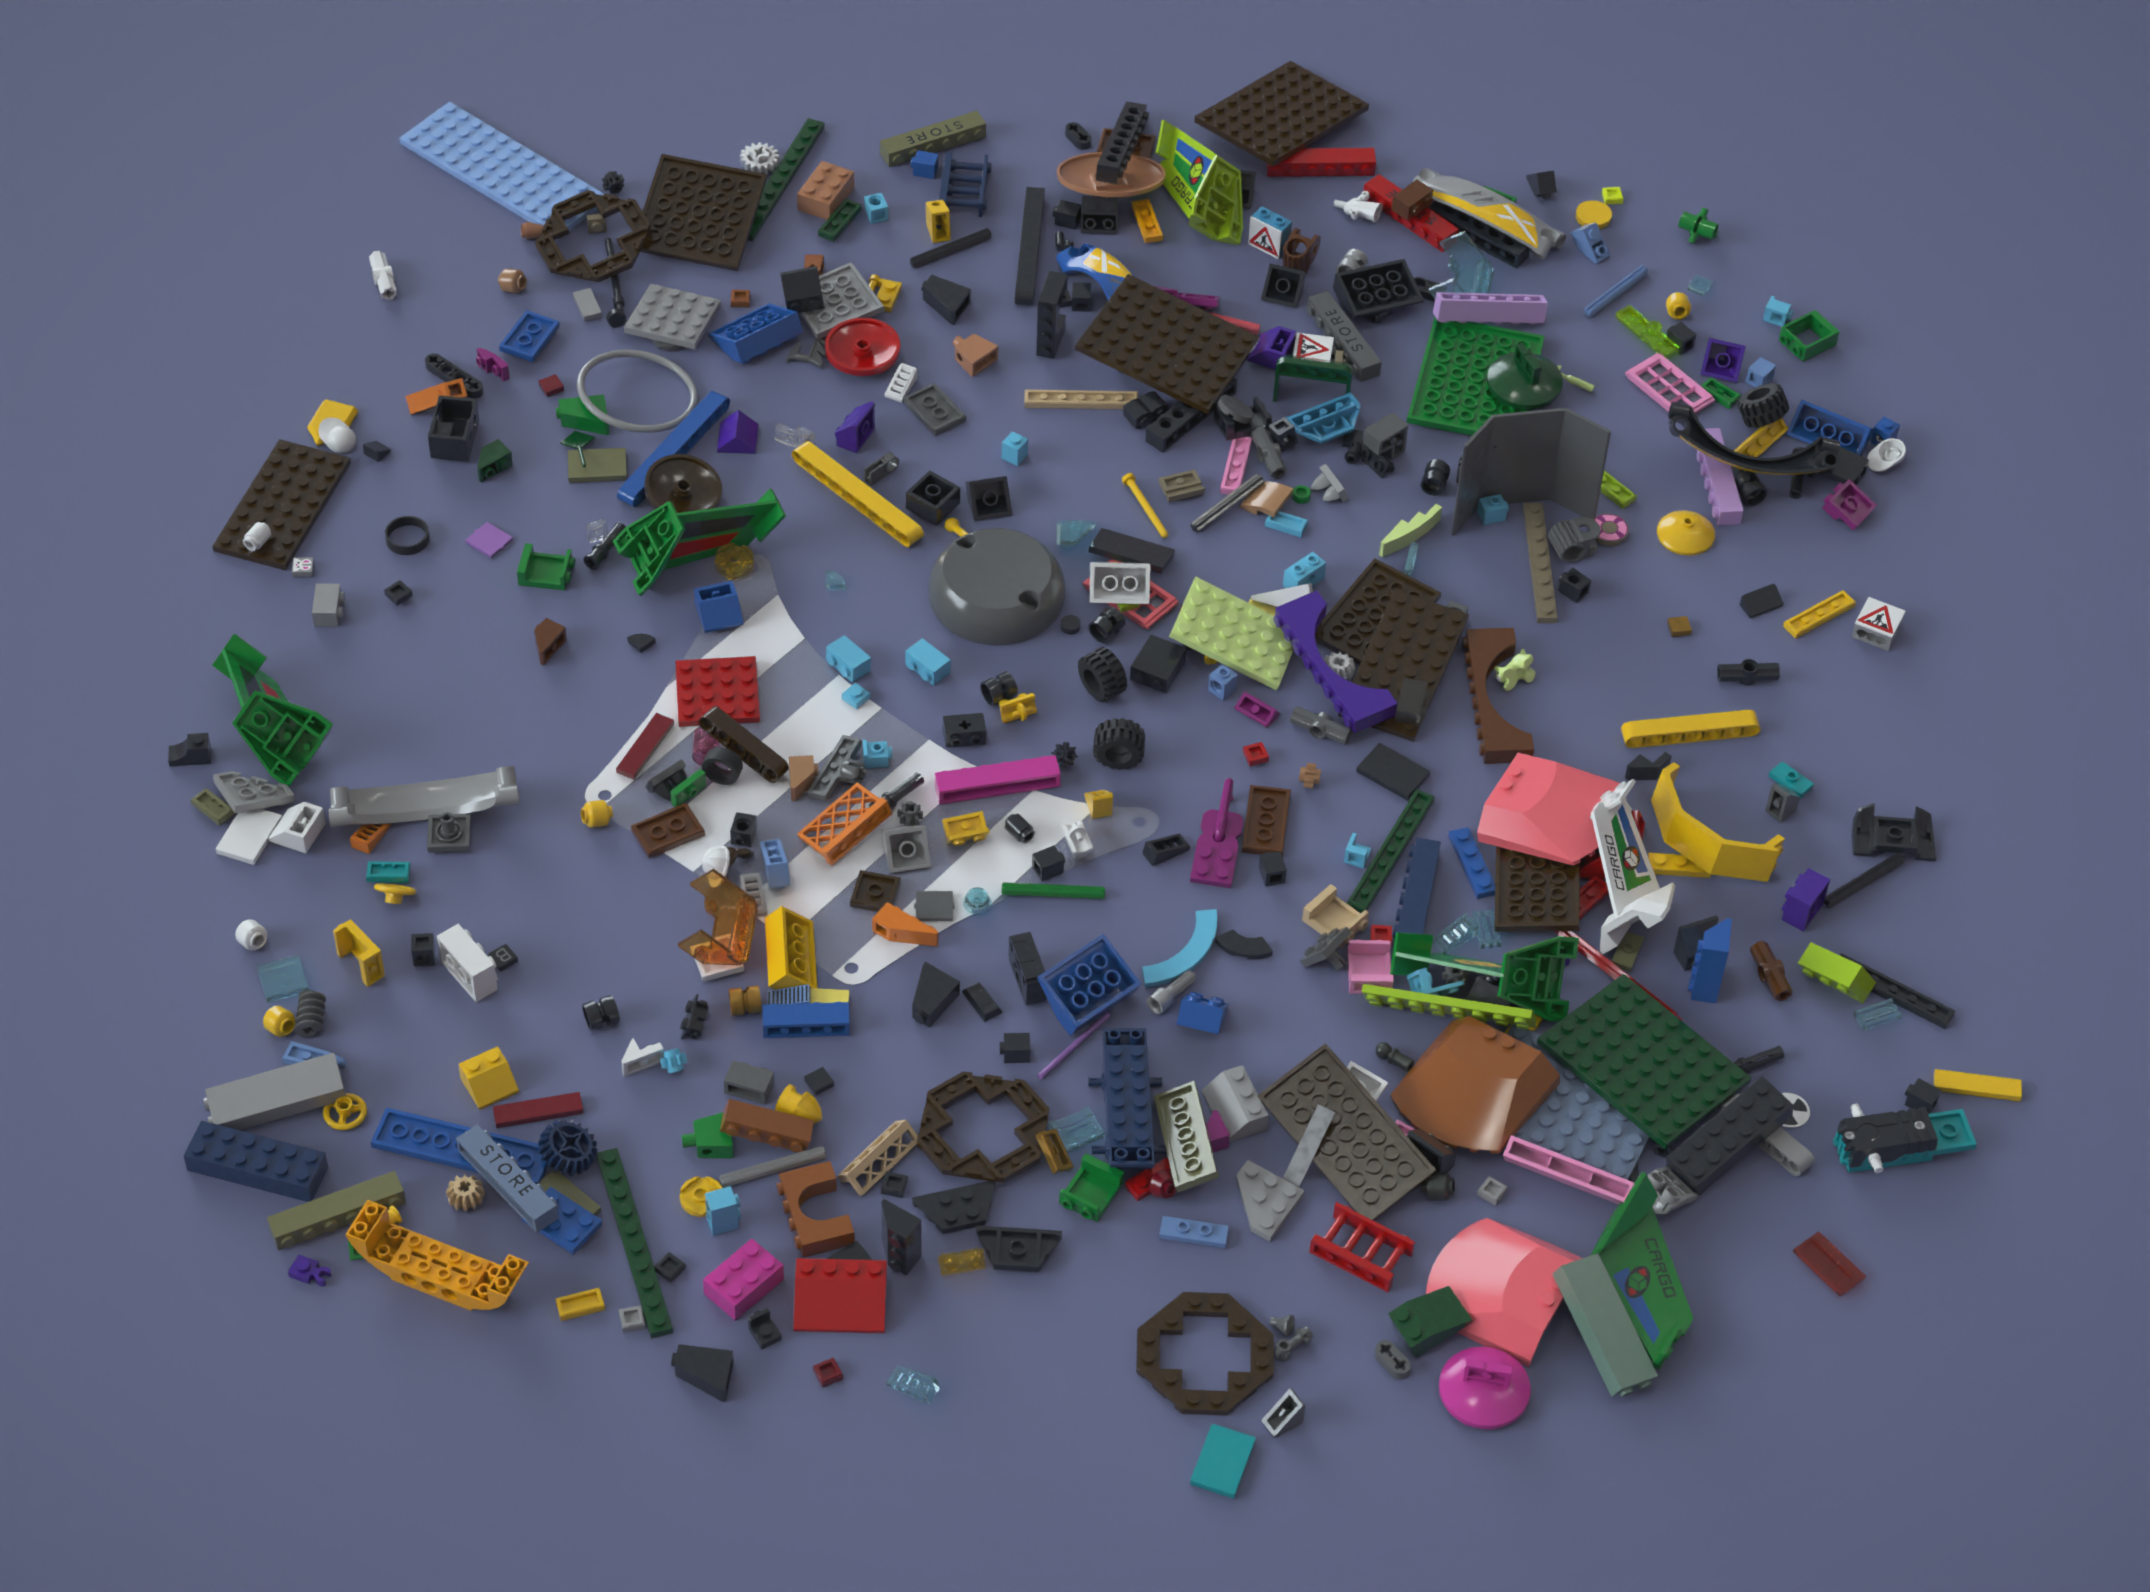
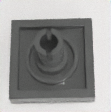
(449, 832)
(1326, 949)

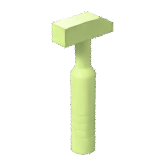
(1577, 382)

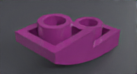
(491, 362)

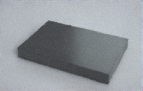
(934, 409)

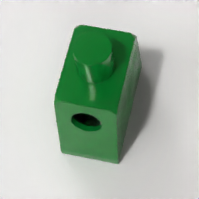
(708, 1138)

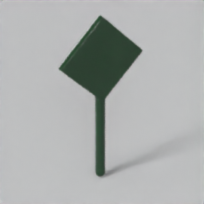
(578, 441)

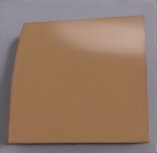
(1267, 498)

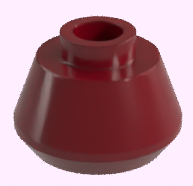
(1162, 1184)

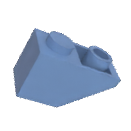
(1590, 242)

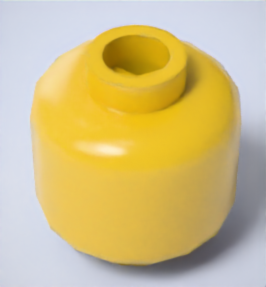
(1678, 305)
(596, 813)
(279, 1021)

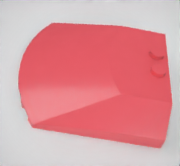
(1544, 810)
(1502, 1284)

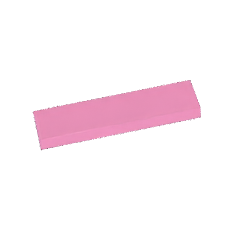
(1236, 464)

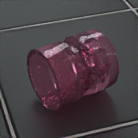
(701, 745)

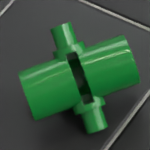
(1698, 225)

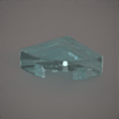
(834, 581)

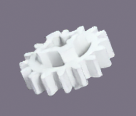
(759, 158)

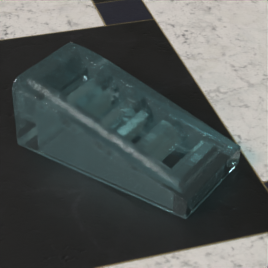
(1465, 925)
(926, 1390)

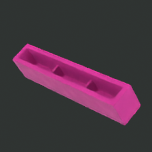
(997, 779)

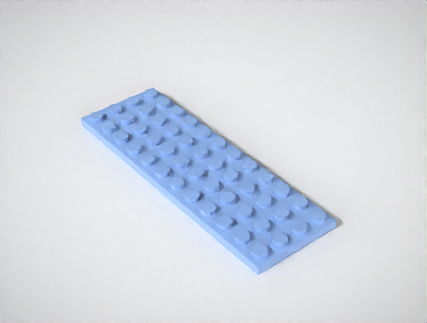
(495, 164)

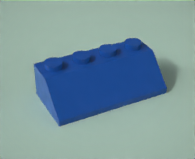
(1814, 421)
(1710, 963)

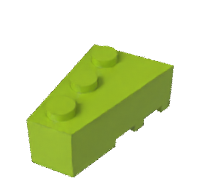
(1836, 972)

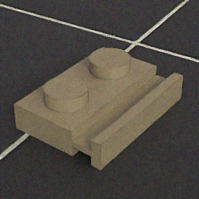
(1181, 485)

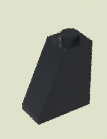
(946, 297)
(933, 994)
(704, 1368)

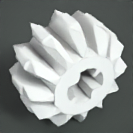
(1341, 665)

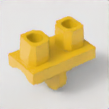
(1017, 708)

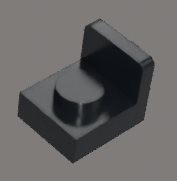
(763, 1328)

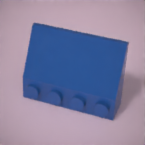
(757, 332)
(1088, 984)

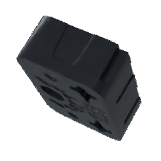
(1026, 967)

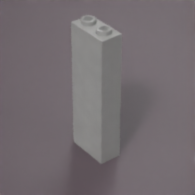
(275, 1093)

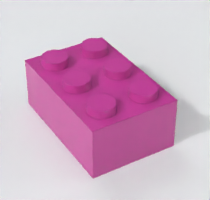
(743, 1279)

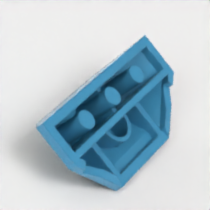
(1327, 419)

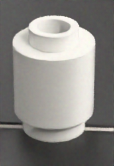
(257, 536)

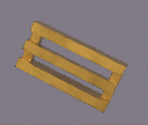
(1051, 1152)

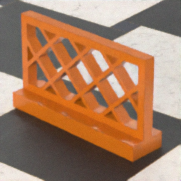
(854, 830)

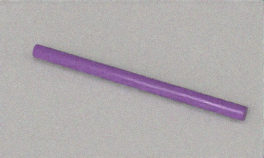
(1074, 1045)

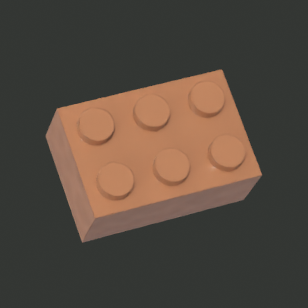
(825, 190)

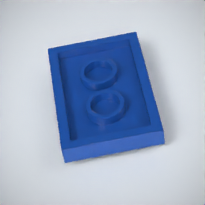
(529, 336)
(573, 1226)

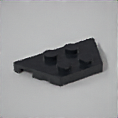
(957, 1207)
(1018, 1247)

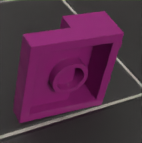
(1849, 504)

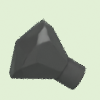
(1285, 1324)

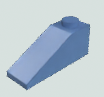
(775, 863)

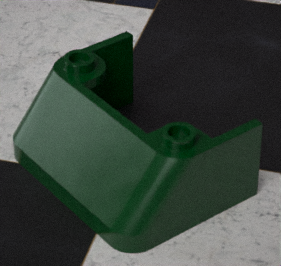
(1312, 369)

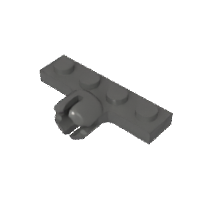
(839, 768)

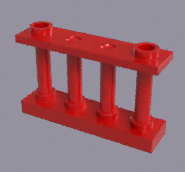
(1354, 1264)

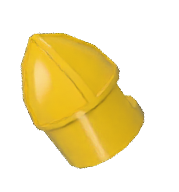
(799, 1105)

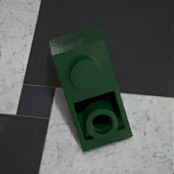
(493, 460)

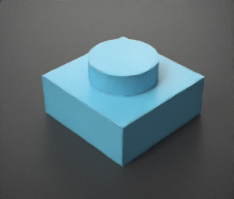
(855, 696)

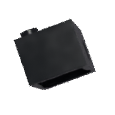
(455, 429)

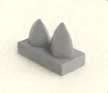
(1327, 479)

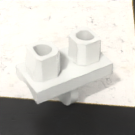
(1077, 839)

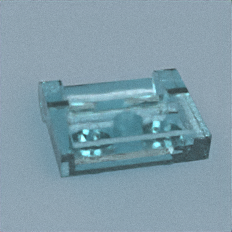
(1080, 1133)

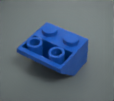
(718, 606)
(1202, 1012)

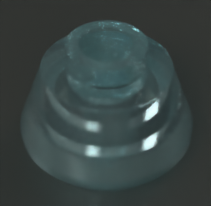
(977, 901)

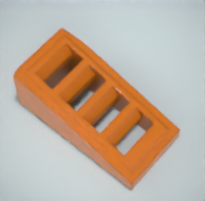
(366, 846)

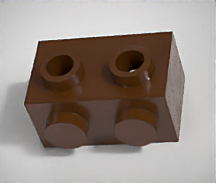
(1412, 199)

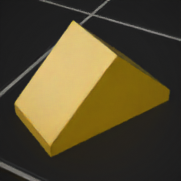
(1099, 803)

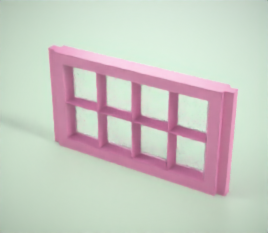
(1668, 384)

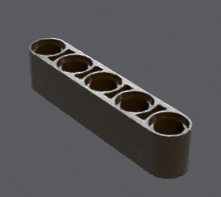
(744, 744)

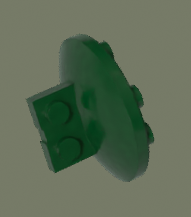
(1524, 379)

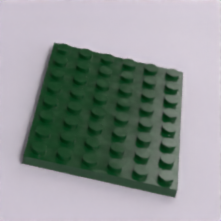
(1644, 1061)

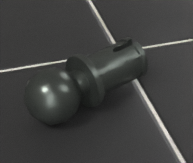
(1384, 1051)

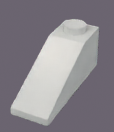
(1283, 596)

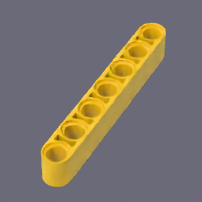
(1690, 728)

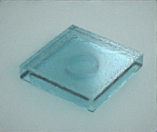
(282, 978)

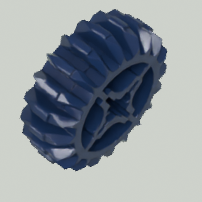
(567, 1147)

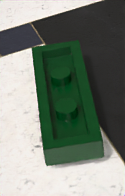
(839, 220)

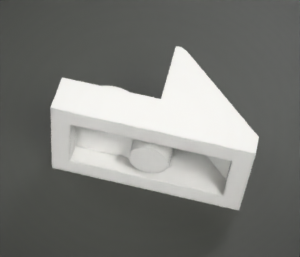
(637, 1059)

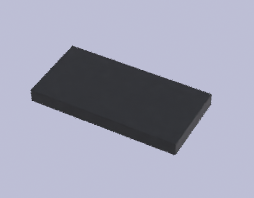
(1131, 550)

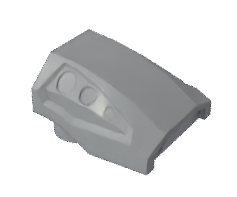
(1670, 1190)

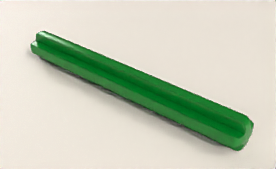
(1053, 890)

